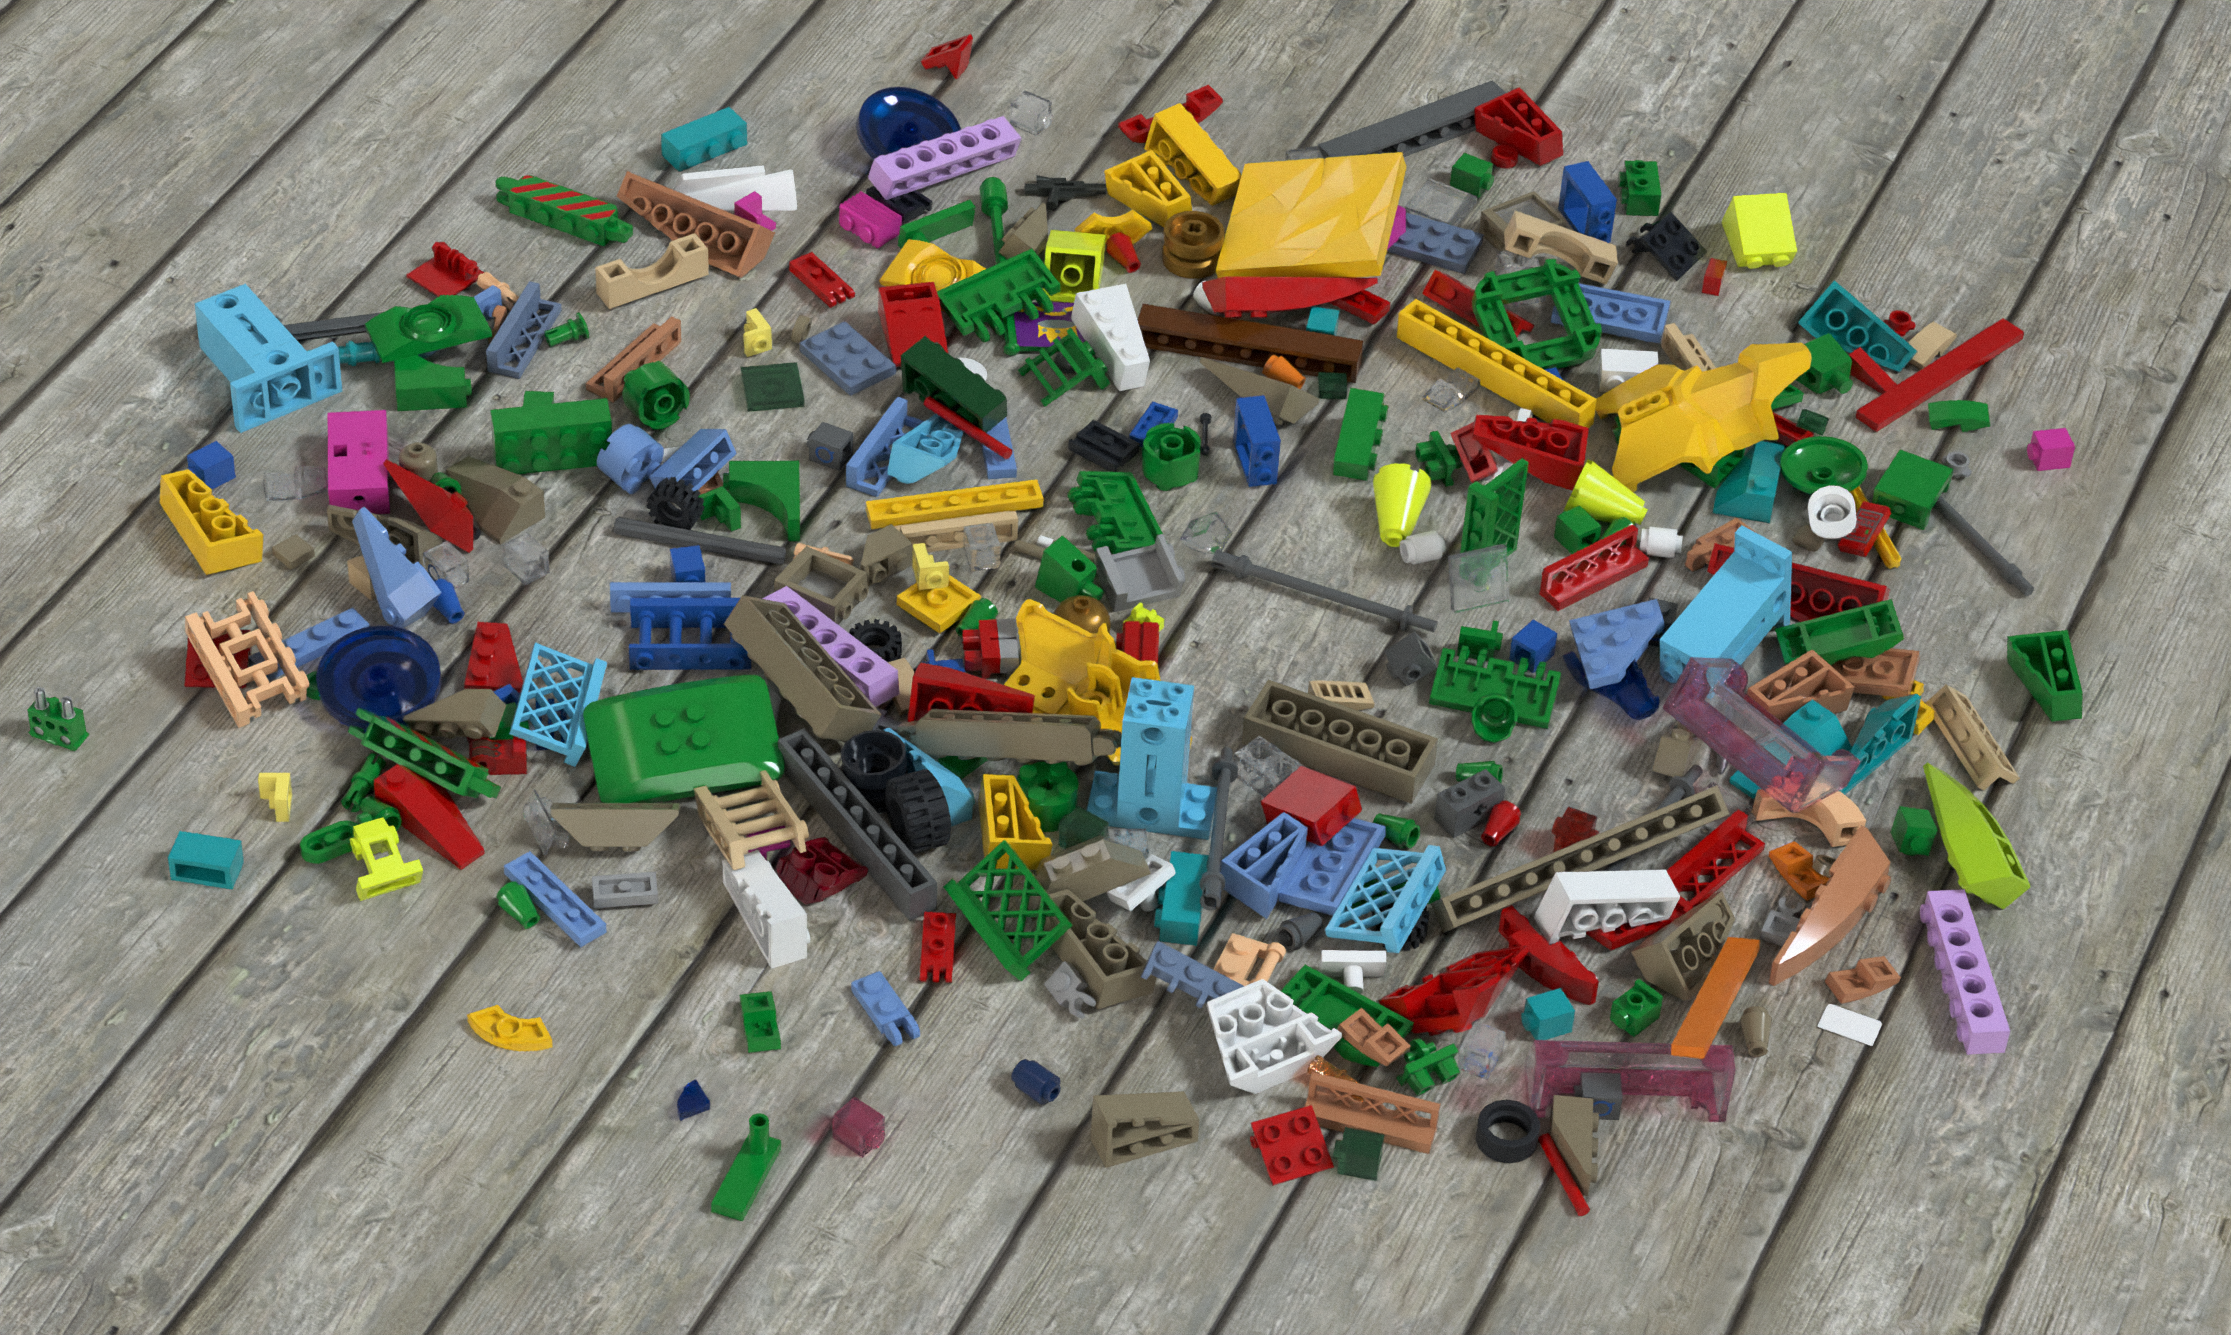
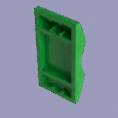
(427, 327)
(1843, 635)
(1335, 1003)

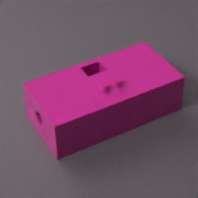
(356, 458)

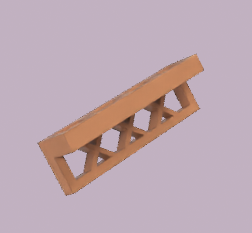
(647, 348)
(1400, 1126)

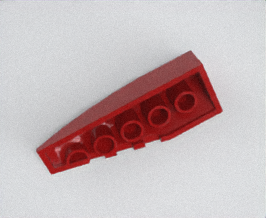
(1277, 294)
(1817, 591)

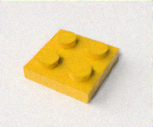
(939, 606)

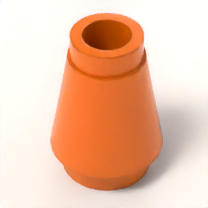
(1281, 370)

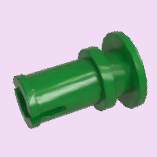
(570, 330)

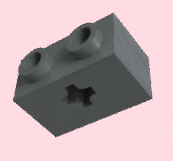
(1468, 803)

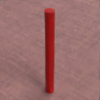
(968, 427)

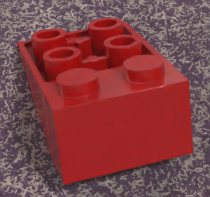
(909, 315)

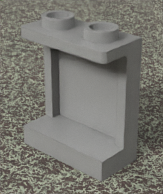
(1139, 574)

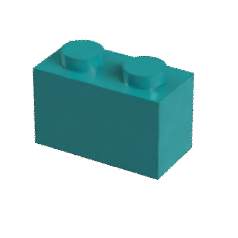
(206, 860)

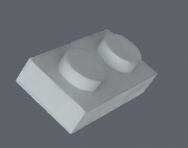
(624, 889)

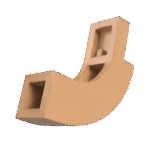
(1833, 815)

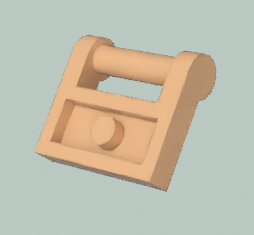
(1241, 955)

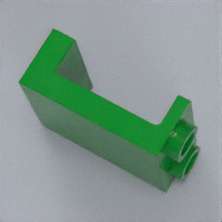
(1912, 488)

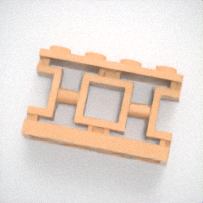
(224, 668)

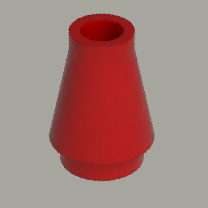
(1122, 250)
(1501, 821)

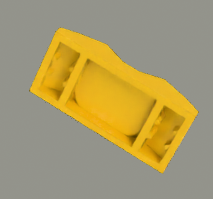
(926, 262)

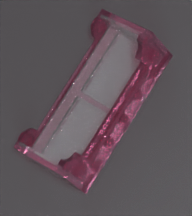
(1718, 711)
(1644, 1069)

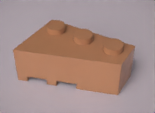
(1799, 683)

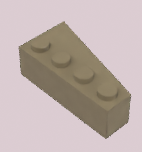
(1098, 954)

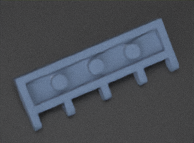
(1187, 974)

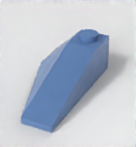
(402, 588)

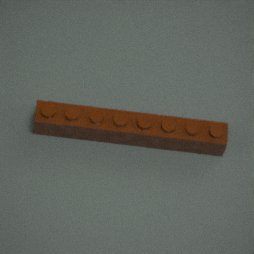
(1247, 341)

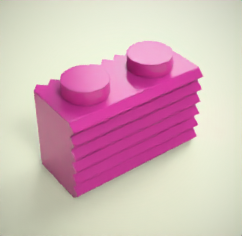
(869, 219)

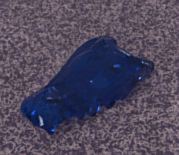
(1629, 693)

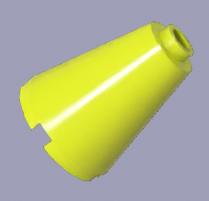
(1605, 496)
(1399, 500)

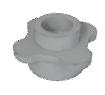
(1959, 463)

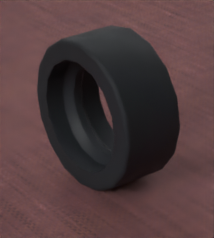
(1507, 1150)

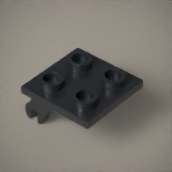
(1669, 244)

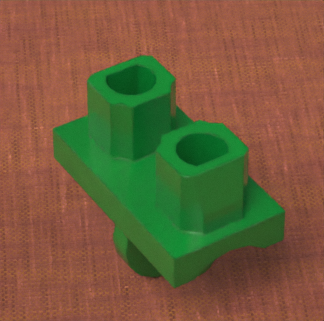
(1443, 458)
(1423, 1063)

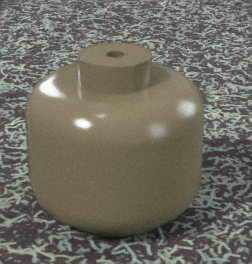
(1807, 539)

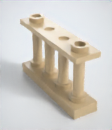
(730, 836)

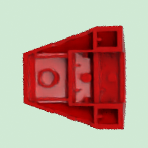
(1458, 995)

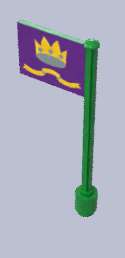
(1021, 331)

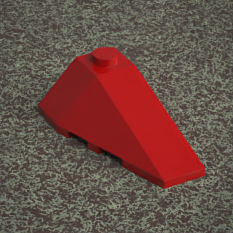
(439, 509)

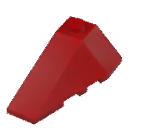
(1552, 449)
(955, 690)
(429, 814)

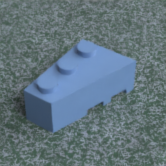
(1264, 862)

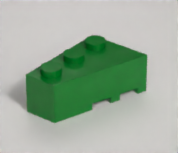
(1360, 434)
(2048, 672)

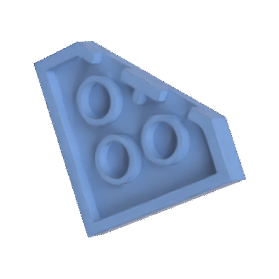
(1615, 639)

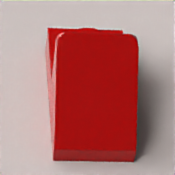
(952, 54)
(1477, 458)

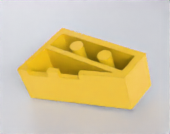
(1147, 188)
(1007, 817)

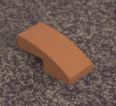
(1867, 979)
(1371, 1039)

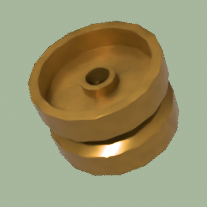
(1192, 244)

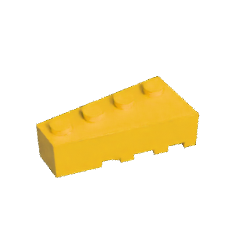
(1192, 154)
(207, 525)

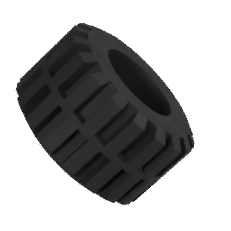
(918, 811)

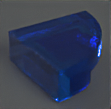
(692, 1101)

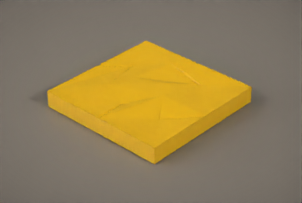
(1313, 217)

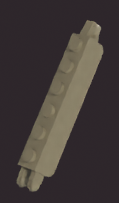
(1011, 736)

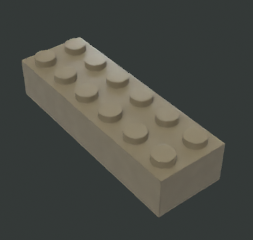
(801, 669)
(1342, 741)

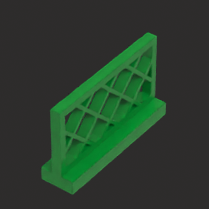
(1495, 516)
(984, 920)

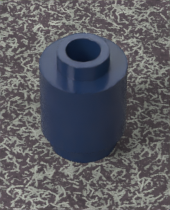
(1036, 1081)

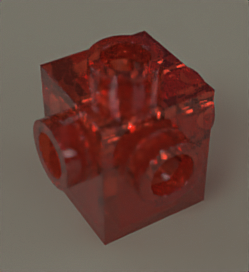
(1573, 828)

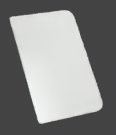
(1850, 1024)

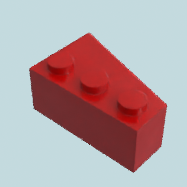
(1520, 123)

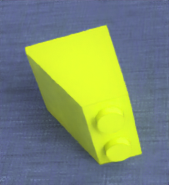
(1760, 230)
(1075, 262)

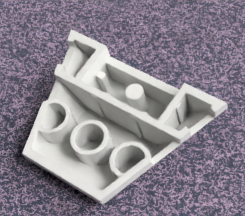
(1266, 1036)

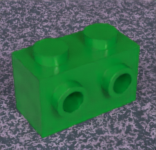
(1640, 188)

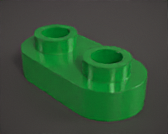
(327, 842)

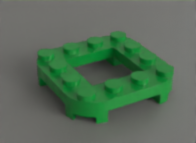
(1564, 288)

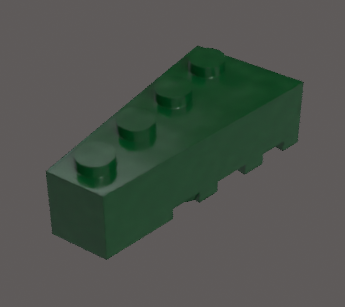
(937, 374)

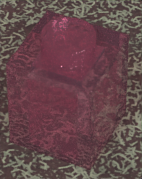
(859, 1127)

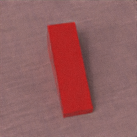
(1714, 276)
(1869, 372)

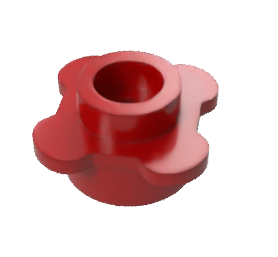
(1900, 322)

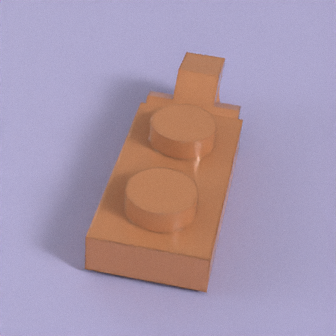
(1702, 550)

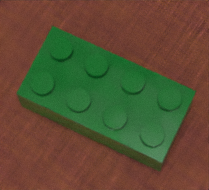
(550, 435)

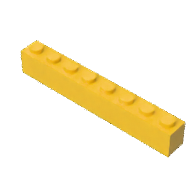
(1494, 366)

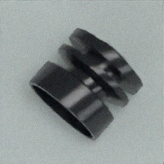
(871, 761)

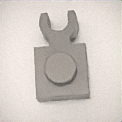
(1781, 923)
(1067, 988)

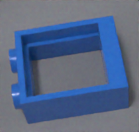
(1583, 188)
(1257, 441)

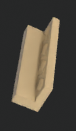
(1684, 350)
(949, 533)
(1970, 738)

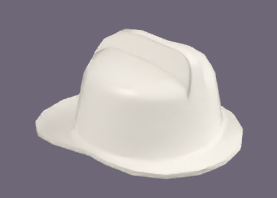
(1832, 512)

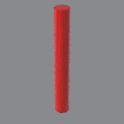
(1563, 1174)

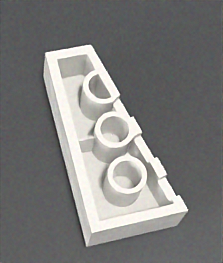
(1112, 330)
(1605, 901)
(768, 910)

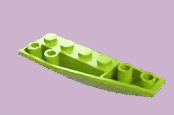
(1975, 842)

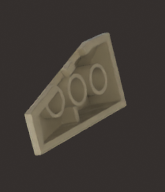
(1284, 400)
(498, 498)
(410, 535)
(1685, 948)

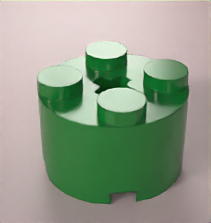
(655, 395)
(1171, 456)
(1050, 792)

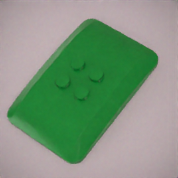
(683, 737)

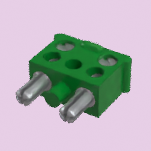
(56, 721)

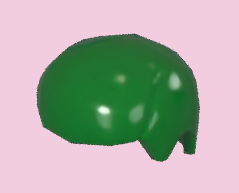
(1494, 717)

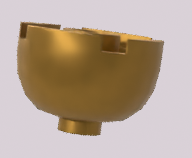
(1084, 612)

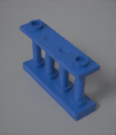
(679, 614)

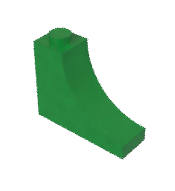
(429, 385)
(770, 487)

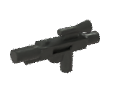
(1060, 190)

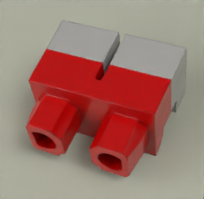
(993, 647)

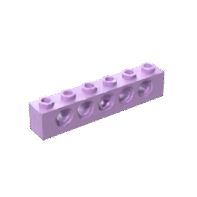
(944, 157)
(864, 667)
(1965, 972)

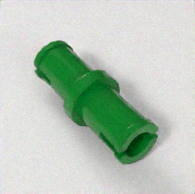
(363, 782)

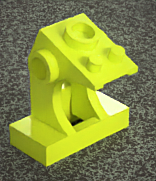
(387, 872)

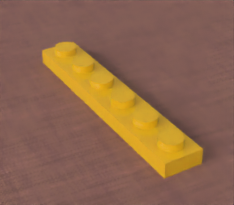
(954, 503)

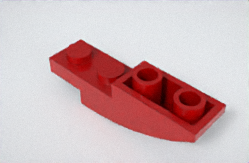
(1548, 964)

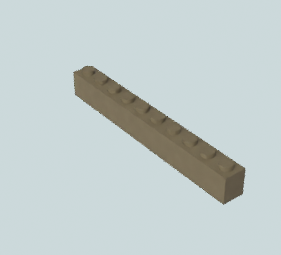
(1580, 857)

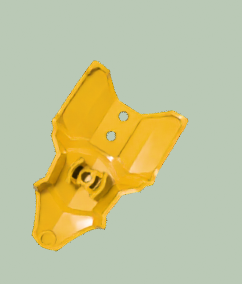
(1697, 414)
(1075, 669)

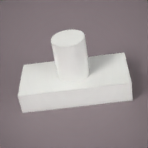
(1143, 889)
(1352, 966)

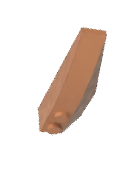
(731, 241)
(1837, 907)

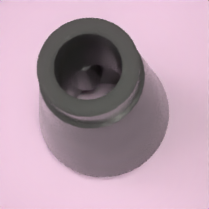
(1298, 930)

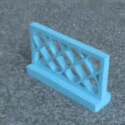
(585, 693)
(1408, 900)

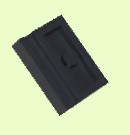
(907, 205)
(1104, 446)

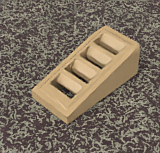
(1337, 691)

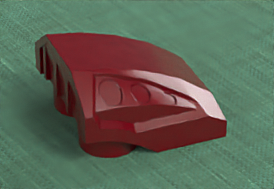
(818, 871)

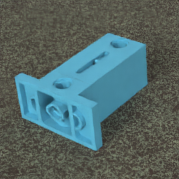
(263, 359)
(1733, 608)
(1154, 767)

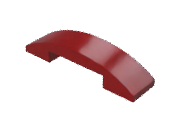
(1199, 103)

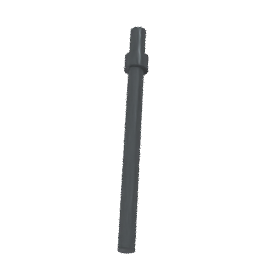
(2009, 571)

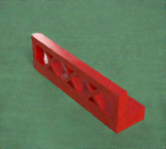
(1458, 299)
(1594, 571)
(1703, 858)

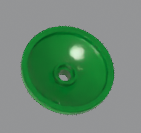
(1823, 463)

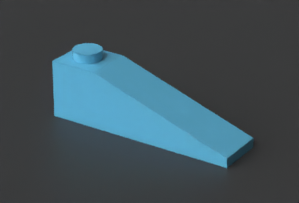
(924, 450)
(958, 797)

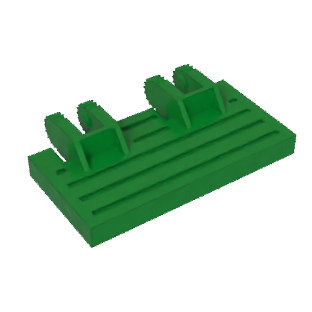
(1001, 288)
(1118, 508)
(1461, 685)

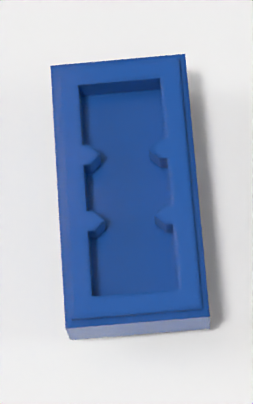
(1153, 416)

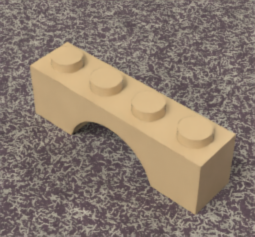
(1589, 255)
(682, 262)

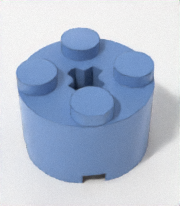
(630, 457)

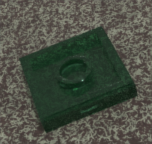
(772, 386)

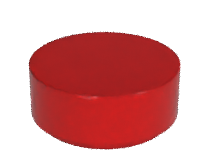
(1505, 156)

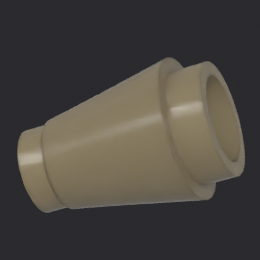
(1756, 1030)

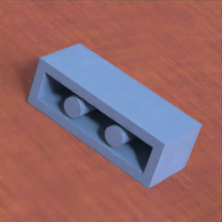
(697, 459)

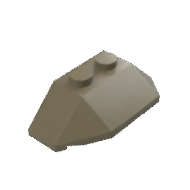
(615, 823)
(1089, 869)

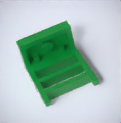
(1079, 357)

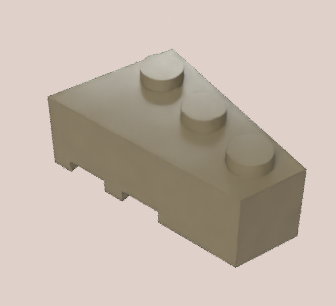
(1141, 1125)

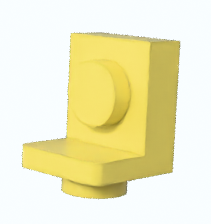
(757, 334)
(926, 572)
(279, 792)

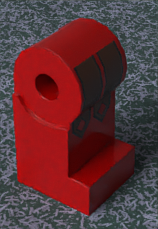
(500, 756)

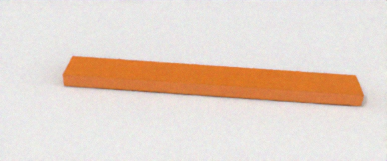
(1715, 998)

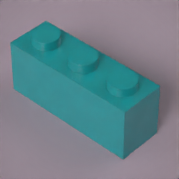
(704, 139)
(1180, 898)

